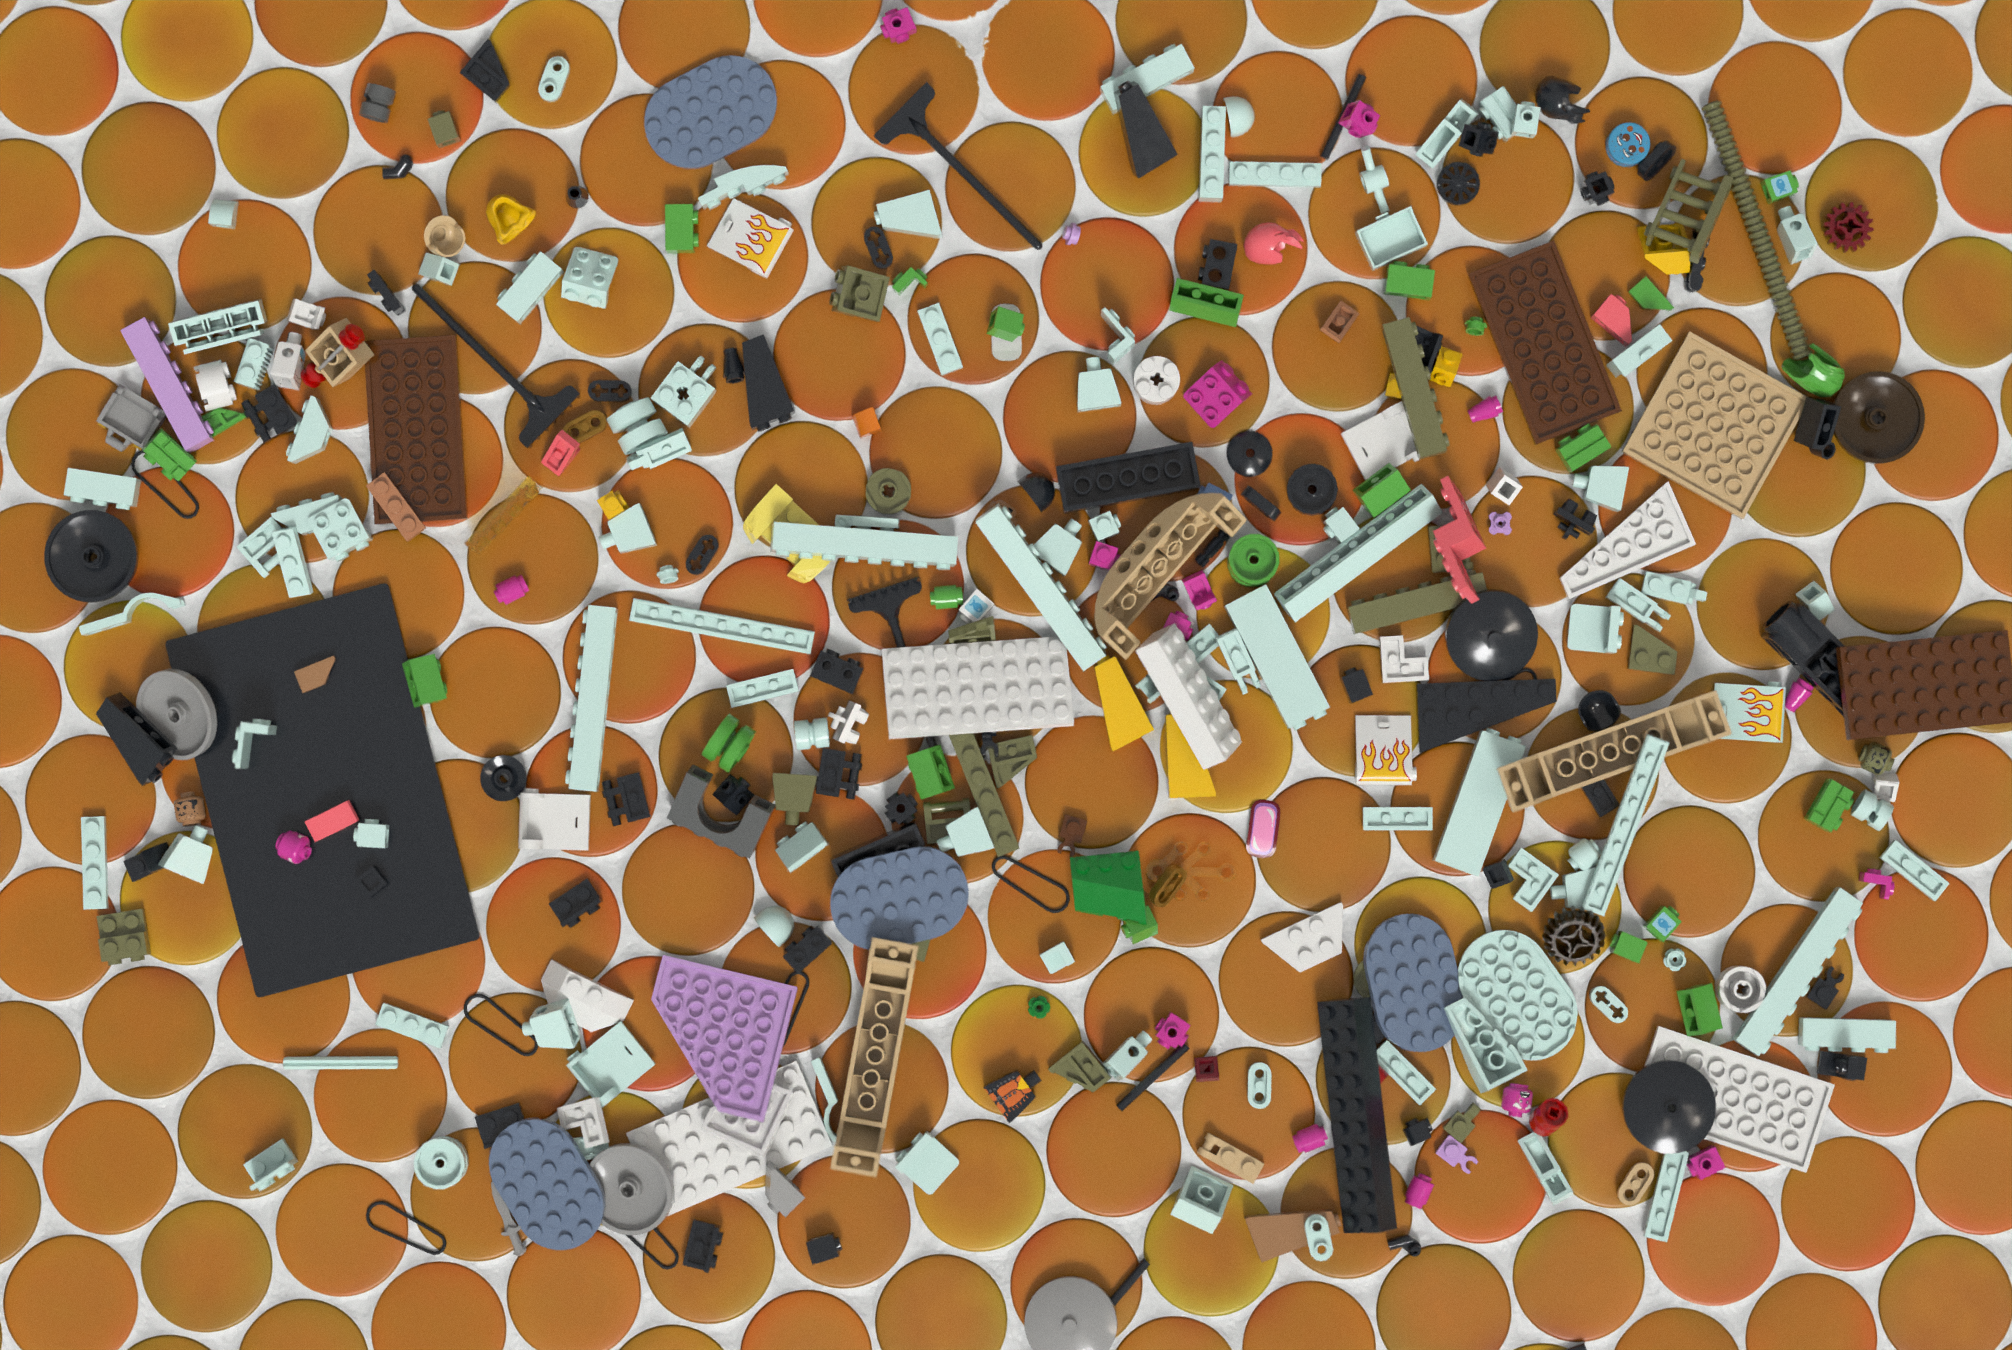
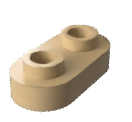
(1636, 1184)

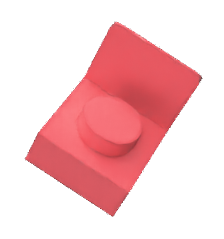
(561, 453)

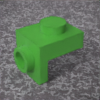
(902, 280)

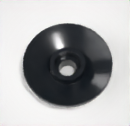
(1246, 465)
(492, 773)

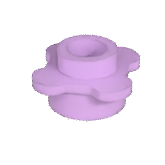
(1504, 528)

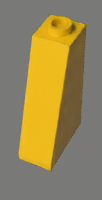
(1121, 708)
(1184, 771)

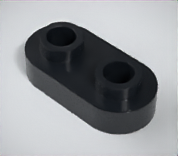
(1656, 160)

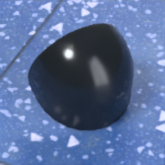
(1039, 488)
(1598, 710)

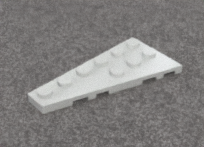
(1641, 539)

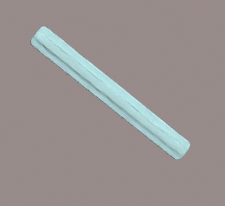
(341, 1062)

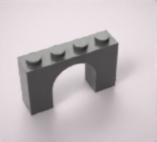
(690, 813)

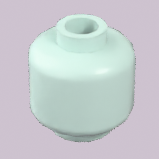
(1584, 855)

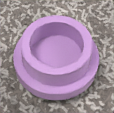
(1071, 234)

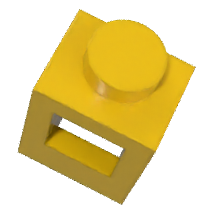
(613, 504)

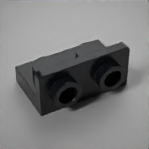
(575, 903)

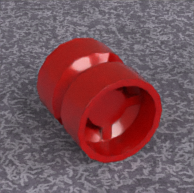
(1548, 1117)

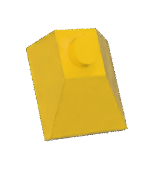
(1664, 254)

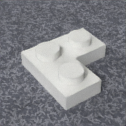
(1397, 667)
(587, 1115)

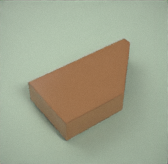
(315, 674)

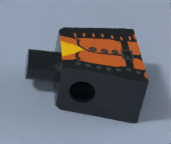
(1013, 1092)

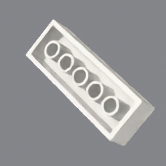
(1189, 696)

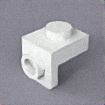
(306, 314)

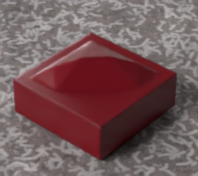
(1206, 1069)

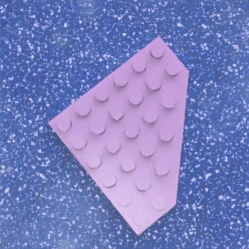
(727, 1030)

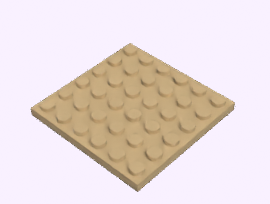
(1715, 425)

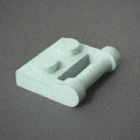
(259, 544)

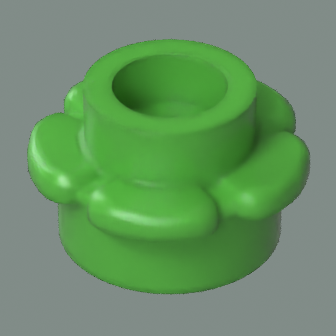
(1475, 326)

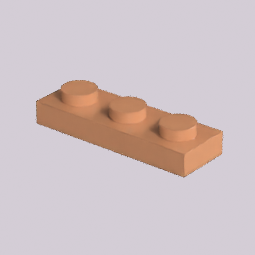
(396, 507)

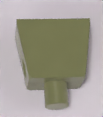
(793, 794)

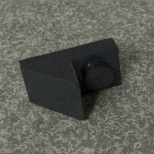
(146, 862)

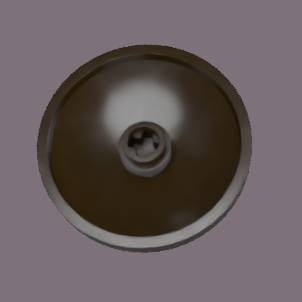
(1879, 417)

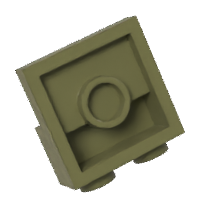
(859, 293)
(123, 936)

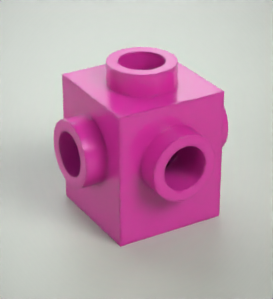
(902, 18)
(1359, 119)
(1180, 1027)

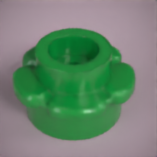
(1039, 1013)

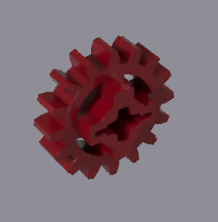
(1857, 227)

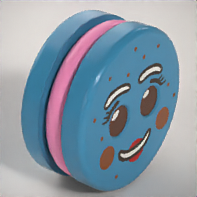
(1627, 144)

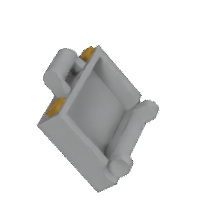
(130, 418)

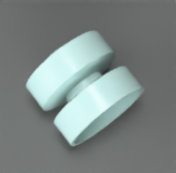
(633, 419)

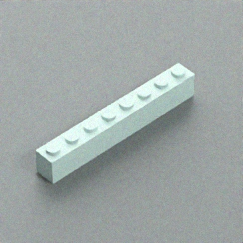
(863, 544)
(1358, 552)
(1041, 587)
(592, 699)
(1798, 970)

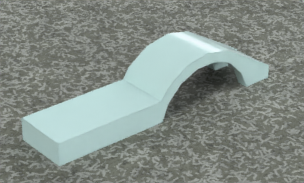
(126, 616)
(1201, 644)
(828, 1091)

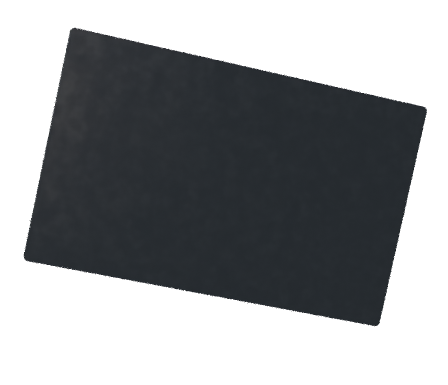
(330, 746)

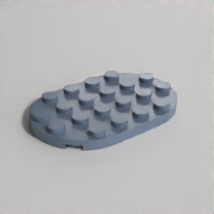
(710, 112)
(899, 897)
(1412, 981)
(547, 1183)

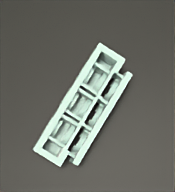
(218, 321)

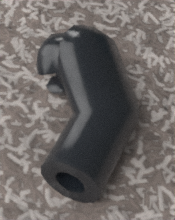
(400, 170)
(1168, 592)
(1406, 1242)

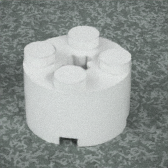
(1167, 373)
(214, 384)
(1752, 994)

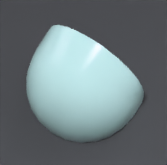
(1240, 115)
(776, 923)

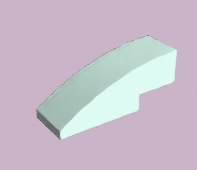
(1446, 133)
(1545, 1168)

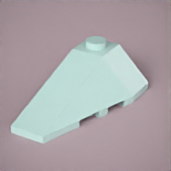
(1485, 1051)

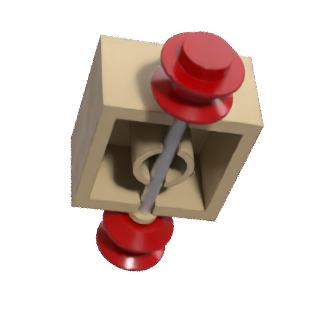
(336, 355)

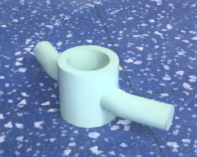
(1374, 179)

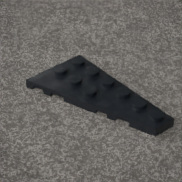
(1463, 708)

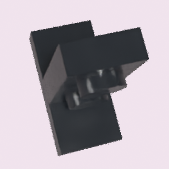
(1842, 1065)

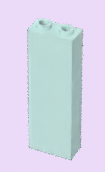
(1277, 658)
(1477, 803)

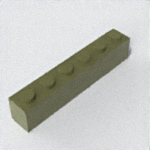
(1414, 388)
(1408, 604)
(984, 793)

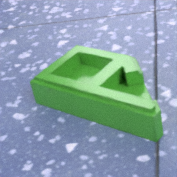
(1649, 296)
(222, 419)

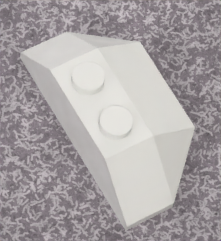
(592, 1002)

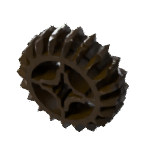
(1578, 941)

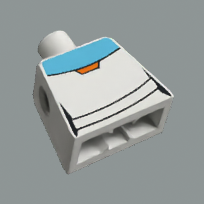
(289, 362)

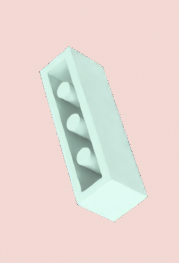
(1152, 75)
(1212, 153)
(1847, 1033)

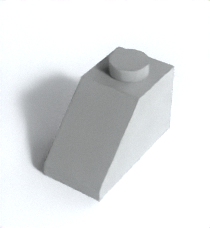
(781, 1191)

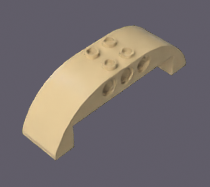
(1154, 560)

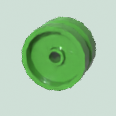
(1243, 570)
(728, 743)

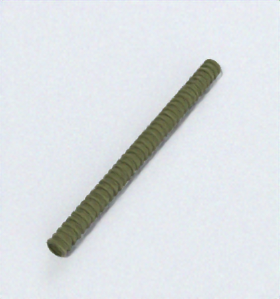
(1757, 230)

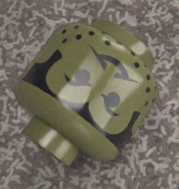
(1876, 758)

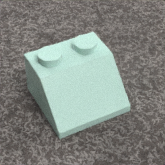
(801, 846)
(1202, 1200)

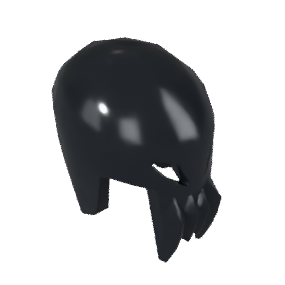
(1553, 99)

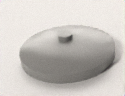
(179, 710)
(635, 1188)
(1070, 1316)

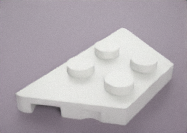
(1310, 939)

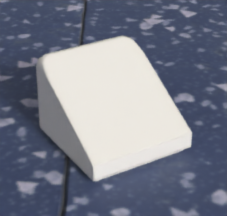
(1886, 786)

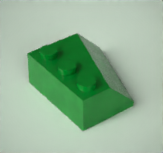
(1109, 885)

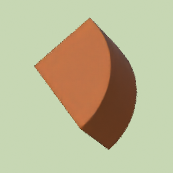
(866, 422)

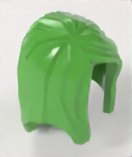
(1817, 374)

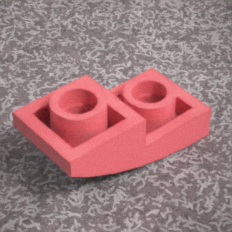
(331, 820)

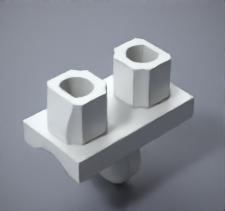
(844, 720)

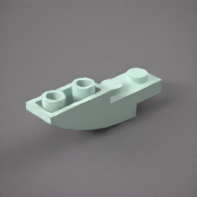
(751, 178)

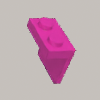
(1217, 394)

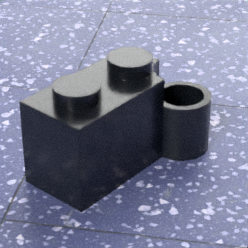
(1818, 426)

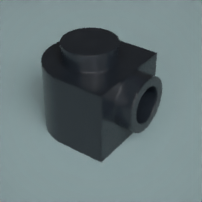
(1417, 1131)

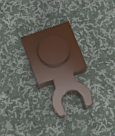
(1071, 830)

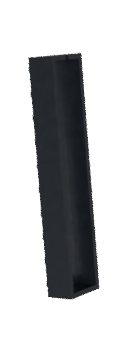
(1357, 1115)

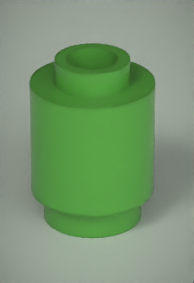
(946, 597)

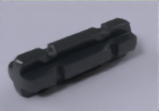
(1212, 548)

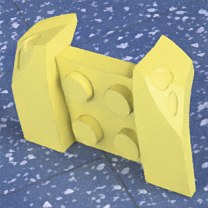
(779, 507)

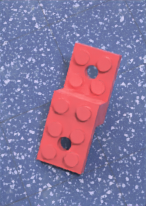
(1458, 540)

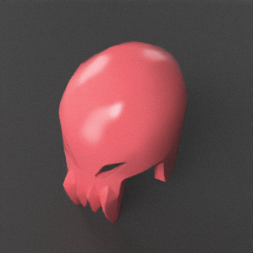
(1265, 243)

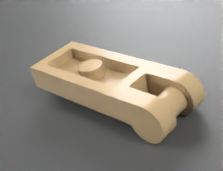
(1231, 1158)

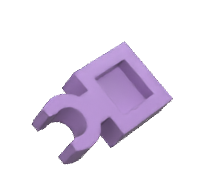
(1453, 1152)

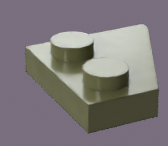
(977, 631)
(1650, 653)
(1012, 758)
(1081, 1068)

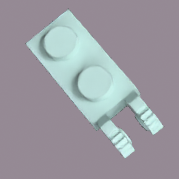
(1636, 603)
(1237, 658)

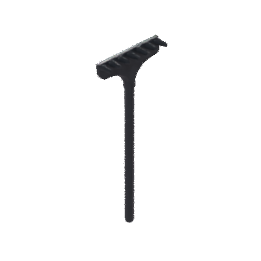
(911, 120)
(542, 410)
(887, 604)

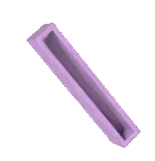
(167, 384)

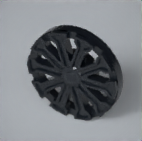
(1458, 183)

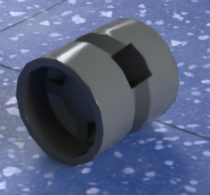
(377, 103)

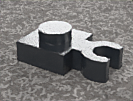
(1823, 990)

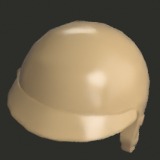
(444, 236)

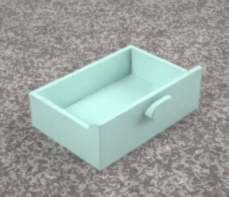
(1391, 238)
(1639, 352)

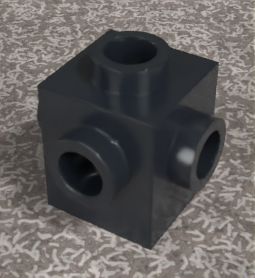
(1479, 139)
(1601, 181)
(734, 793)
(909, 803)

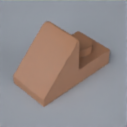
(1339, 321)

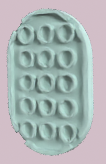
(1518, 993)

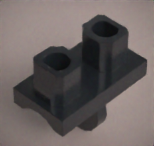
(1566, 513)

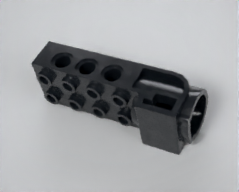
(1807, 647)

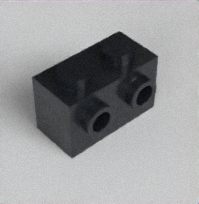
(837, 672)

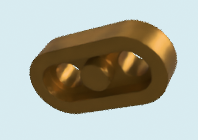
(585, 427)
(1167, 885)

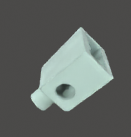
(1795, 236)
(1096, 388)
(1603, 485)
(629, 531)
(1059, 546)
(966, 835)
(189, 855)
(1573, 888)
(553, 1025)
(1120, 1063)

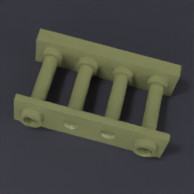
(1703, 227)

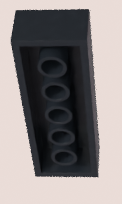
(1128, 477)

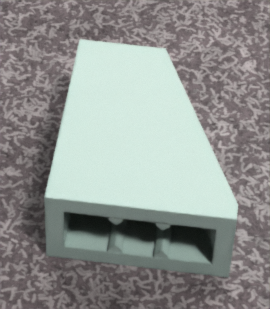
(909, 215)

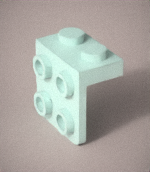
(589, 277)
(339, 530)
(1595, 628)
(244, 734)
(927, 1162)

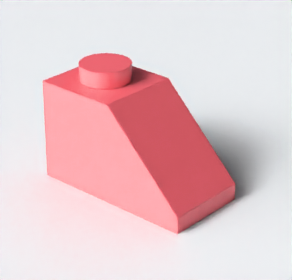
(1614, 318)

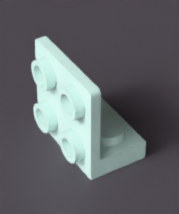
(1118, 348)
(272, 1162)

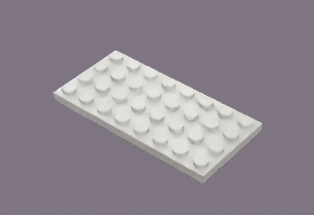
(977, 687)
(1757, 1103)
(710, 1165)

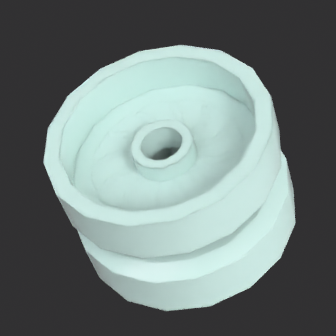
(453, 1155)

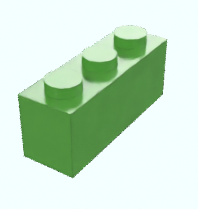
(1206, 302)

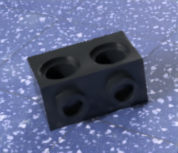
(1223, 266)

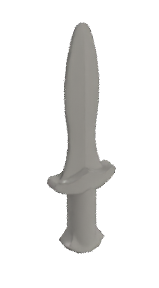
(510, 1226)

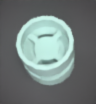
(811, 733)
(1870, 809)

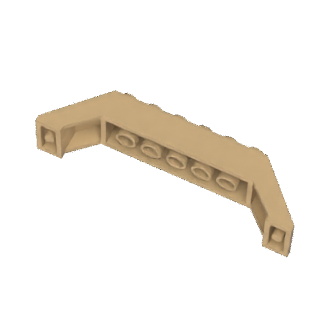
(1611, 750)
(874, 1057)

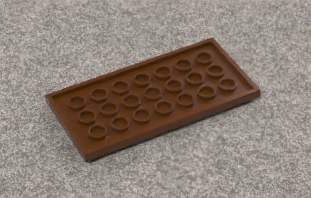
(1544, 342)
(417, 424)
(1925, 684)

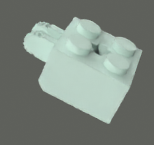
(698, 389)

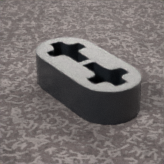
(883, 246)
(610, 385)
(1261, 503)
(697, 551)

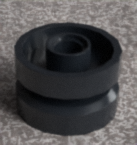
(1314, 503)

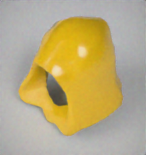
(508, 217)

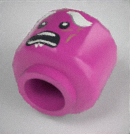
(293, 847)
(1517, 1099)

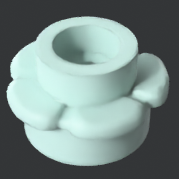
(668, 574)
(1668, 960)

